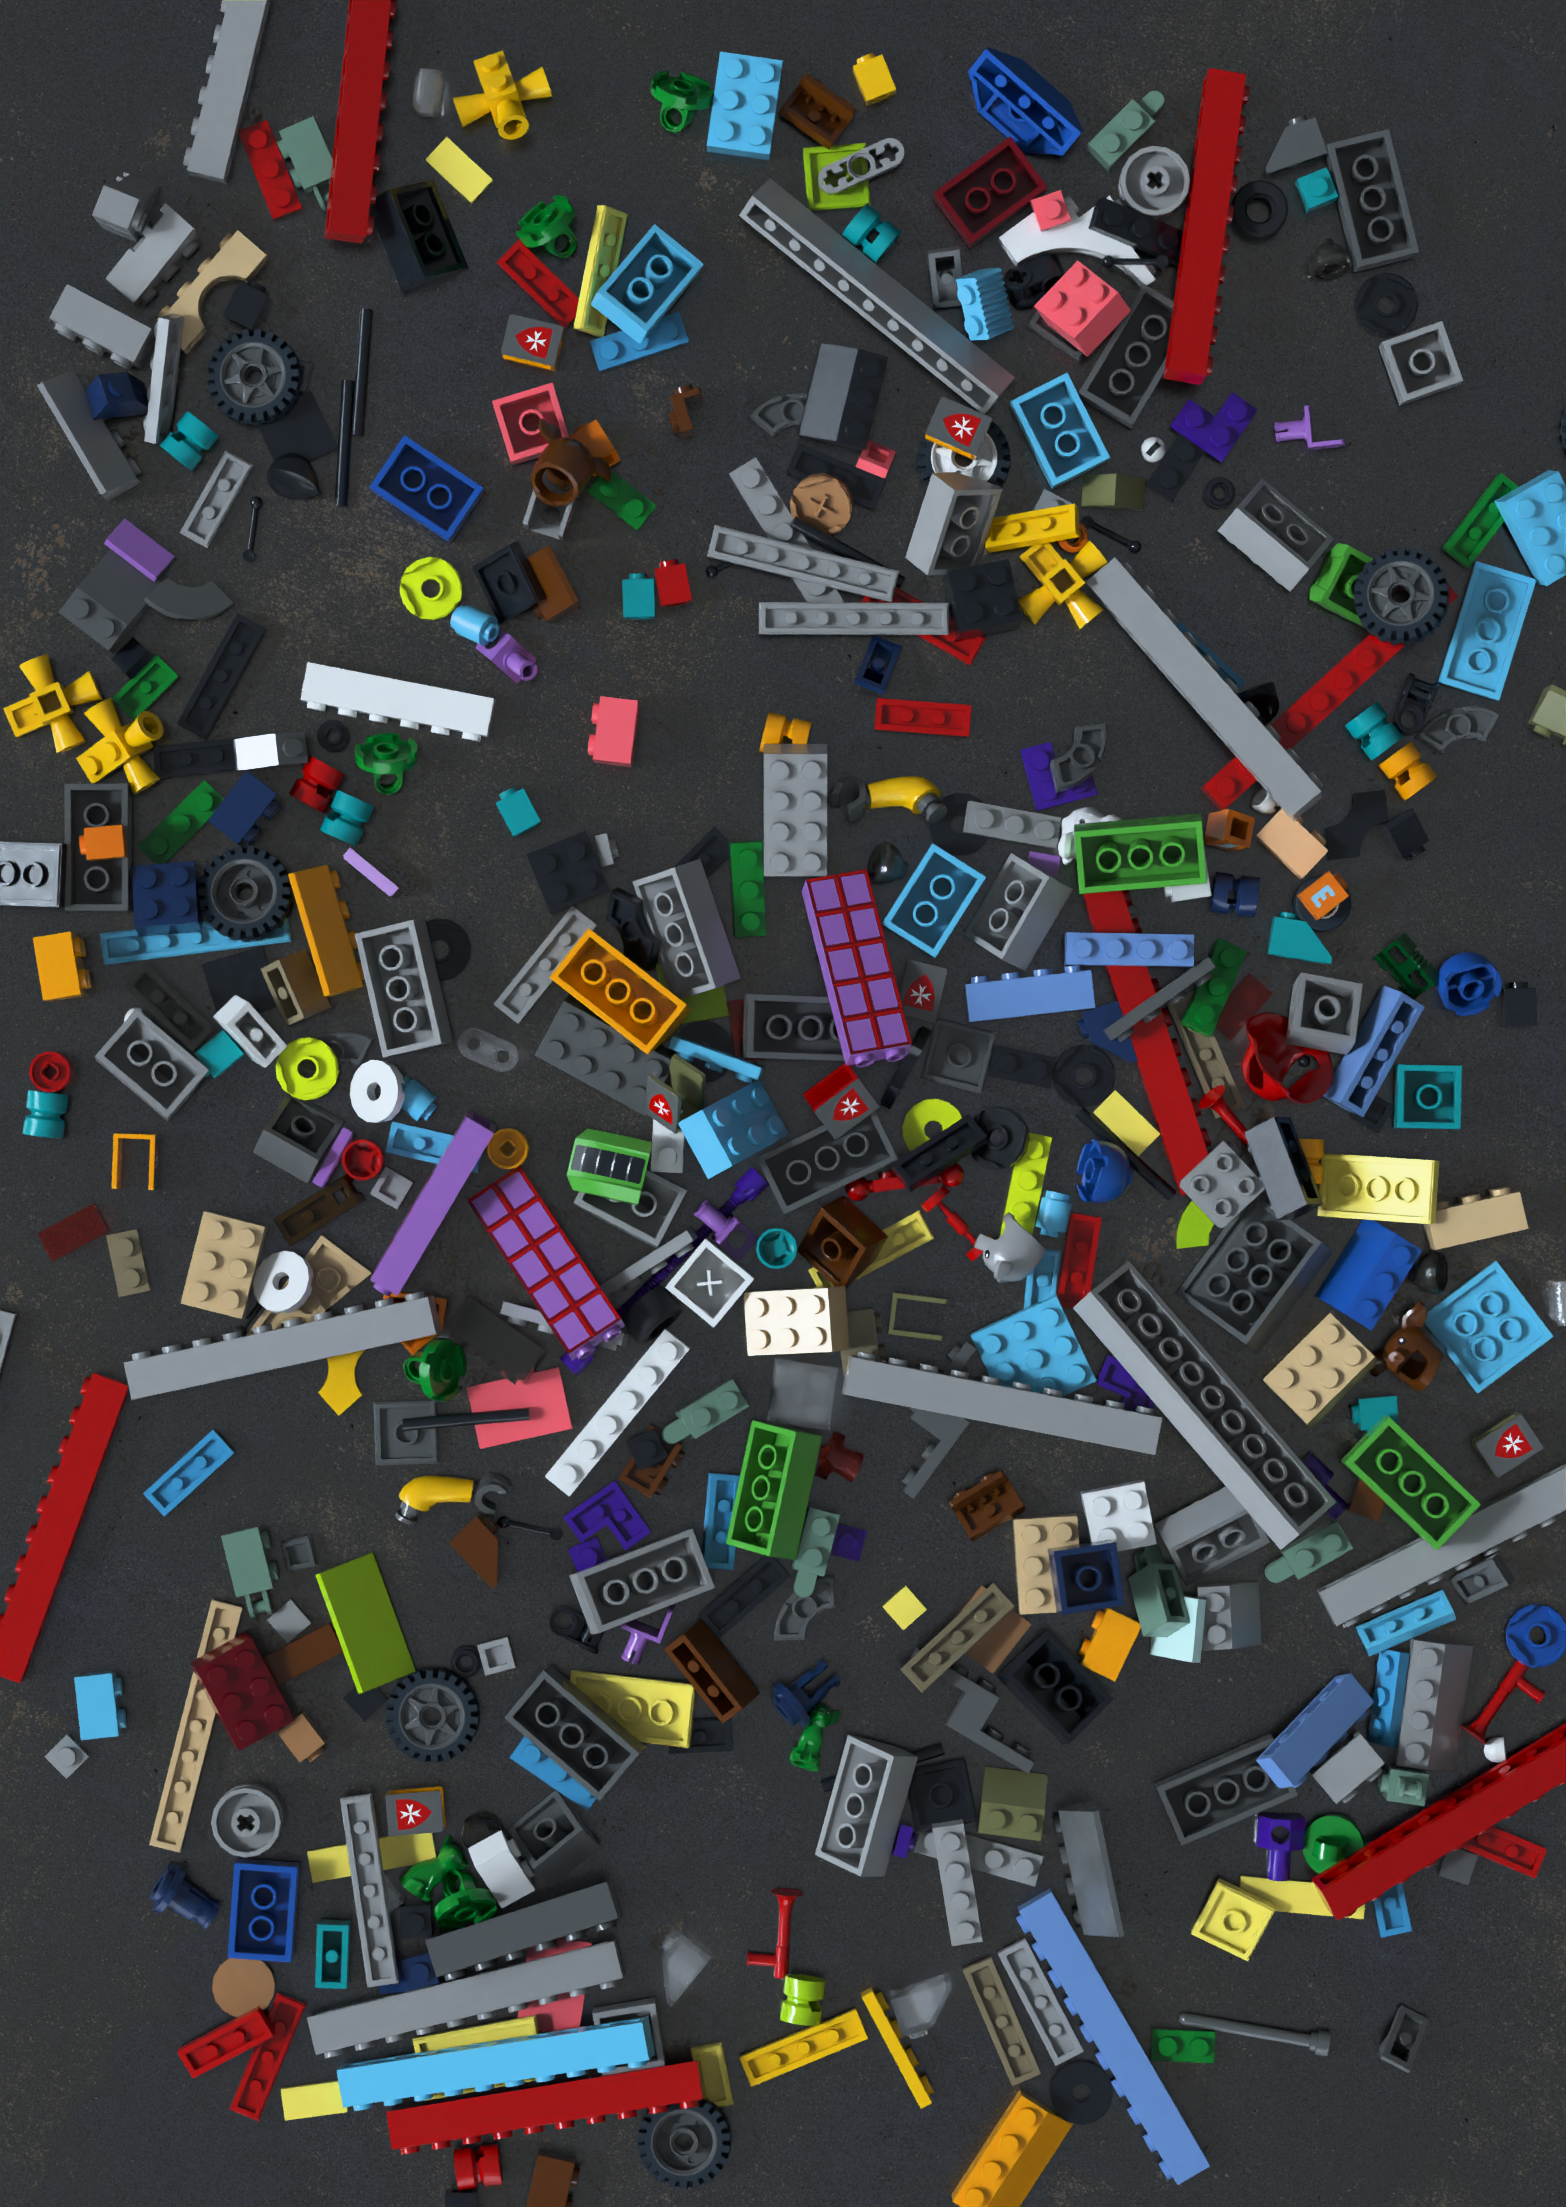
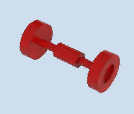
(953, 1219)

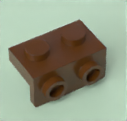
(818, 111)
(679, 415)
(652, 1478)
(986, 1505)

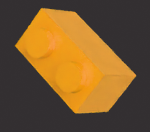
(1109, 1643)

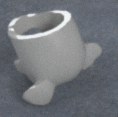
(1012, 1254)

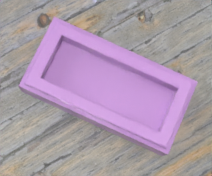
(371, 872)

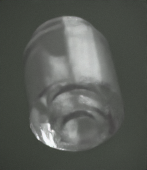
(428, 93)
(1557, 1302)

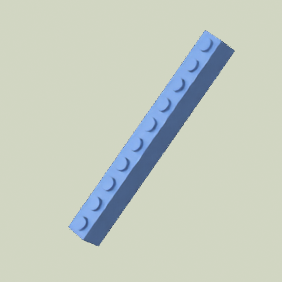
(1113, 2036)

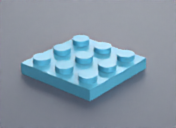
(1487, 1326)
(1035, 1349)

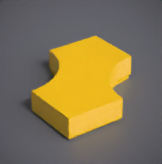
(341, 1386)

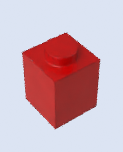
(672, 584)

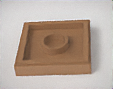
(999, 1640)

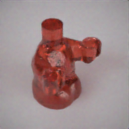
(838, 1459)

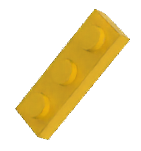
(1033, 528)

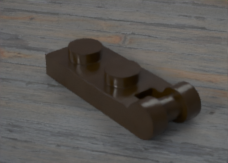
(317, 1210)

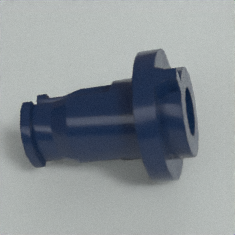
(794, 1703)
(182, 1898)

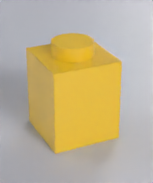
(873, 78)

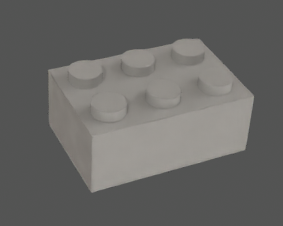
(102, 328)

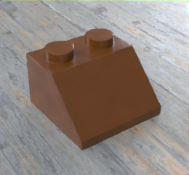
(556, 588)
(841, 1242)
(481, 1547)

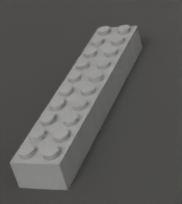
(1204, 1405)

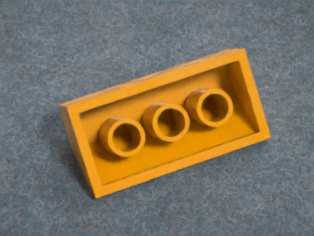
(327, 929)
(620, 992)
(1012, 2155)

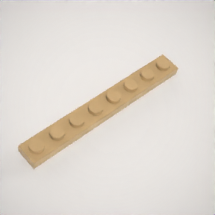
(192, 1737)

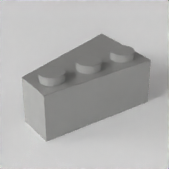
(126, 205)
(154, 257)

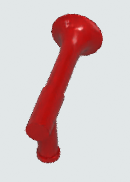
(1215, 1100)
(1512, 1680)
(780, 1961)

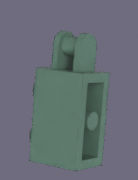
(1125, 130)
(309, 156)
(705, 1413)
(814, 1549)
(1309, 1553)
(251, 1566)
(1157, 1594)
(1403, 1784)

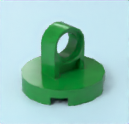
(681, 93)
(545, 223)
(386, 755)
(438, 1370)
(1331, 1840)
(465, 1905)

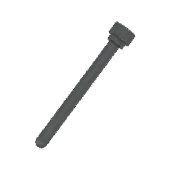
(1317, 2041)

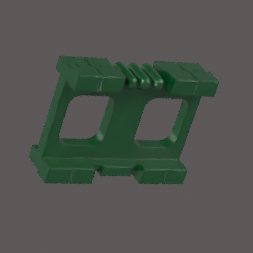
(1403, 971)

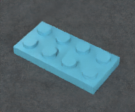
(1487, 631)

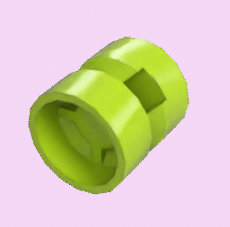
(802, 1999)

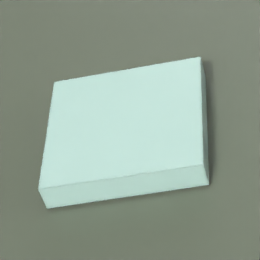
(1186, 1642)

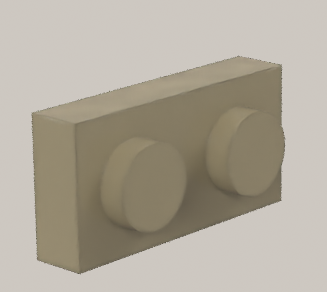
(128, 1262)

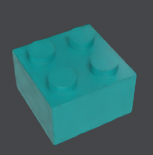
(1427, 1096)

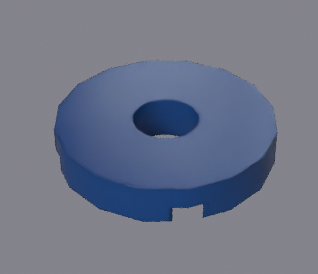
(1519, 1640)

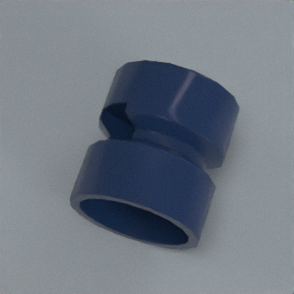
(1245, 898)

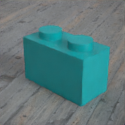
(333, 1954)

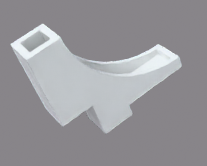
(1027, 242)

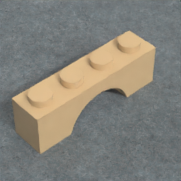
(235, 261)

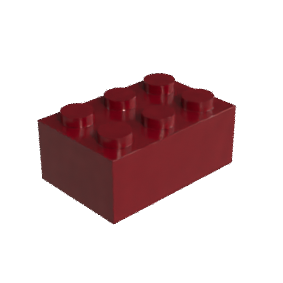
(990, 192)
(242, 1691)

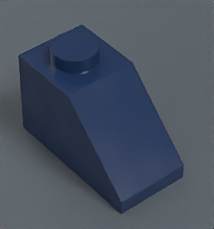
(117, 396)
(1098, 1019)
(414, 1973)

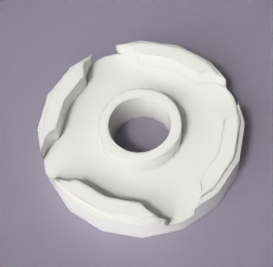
(363, 1091)
(268, 1278)

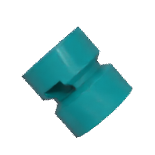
(861, 228)
(189, 441)
(1374, 731)
(346, 818)
(45, 1114)
(776, 1248)

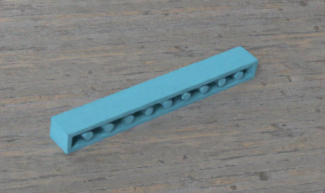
(496, 2062)

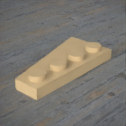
(334, 1276)

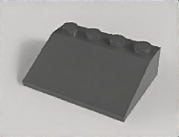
(1254, 1274)
(1089, 1869)

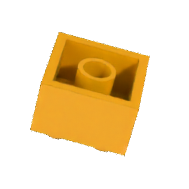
(62, 966)

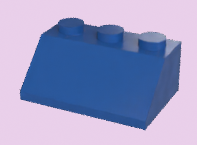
(1368, 1273)

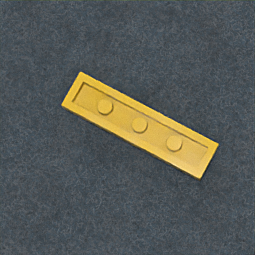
(803, 2047)
(904, 2057)

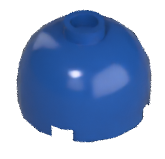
(1468, 983)
(1104, 1172)

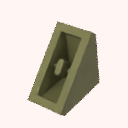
(1113, 492)

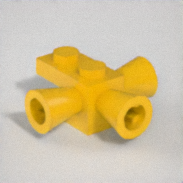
(502, 96)
(1061, 582)
(51, 704)
(121, 746)

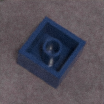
(246, 809)
(166, 898)
(1086, 1577)

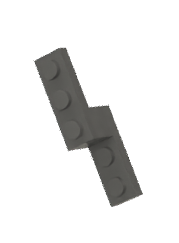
(943, 1426)
(973, 1711)

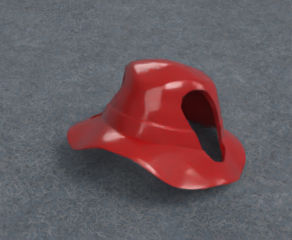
(1270, 1059)

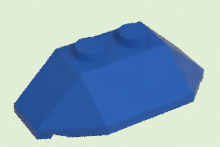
(1023, 104)

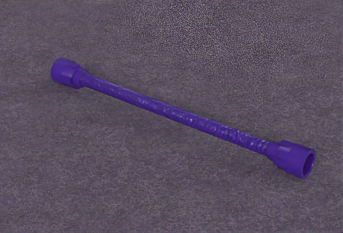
(748, 1187)

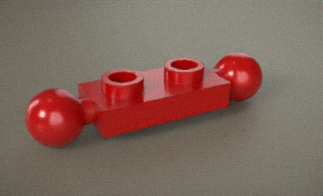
(860, 1188)

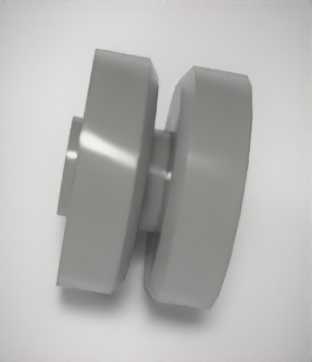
(1158, 165)
(243, 1838)

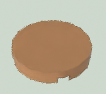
(822, 502)
(243, 1985)

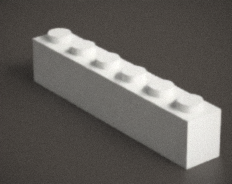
(397, 700)
(617, 1412)

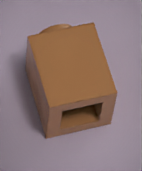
(303, 1738)

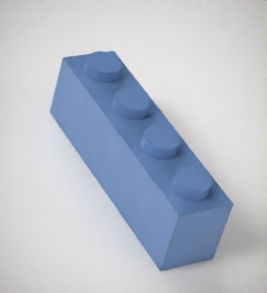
(1129, 949)
(1029, 995)
(1375, 1050)
(1315, 1731)

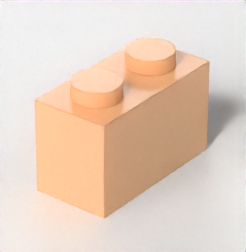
(1292, 843)

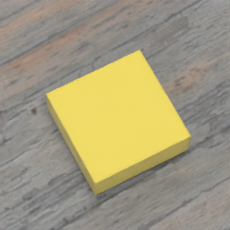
(904, 1607)

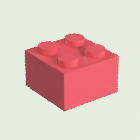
(1082, 308)
(520, 418)
(614, 731)

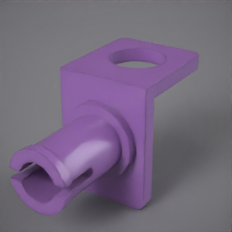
(1304, 430)
(511, 657)
(723, 1227)
(641, 1634)

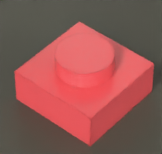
(1050, 210)
(876, 459)

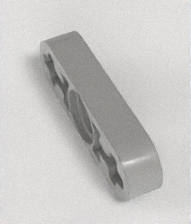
(836, 168)

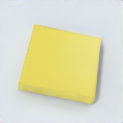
(1233, 1919)

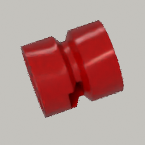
(316, 784)
(52, 1071)
(363, 1159)
(478, 2166)

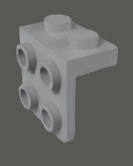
(1222, 1184)

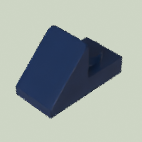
(878, 664)

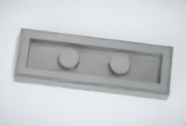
(216, 499)

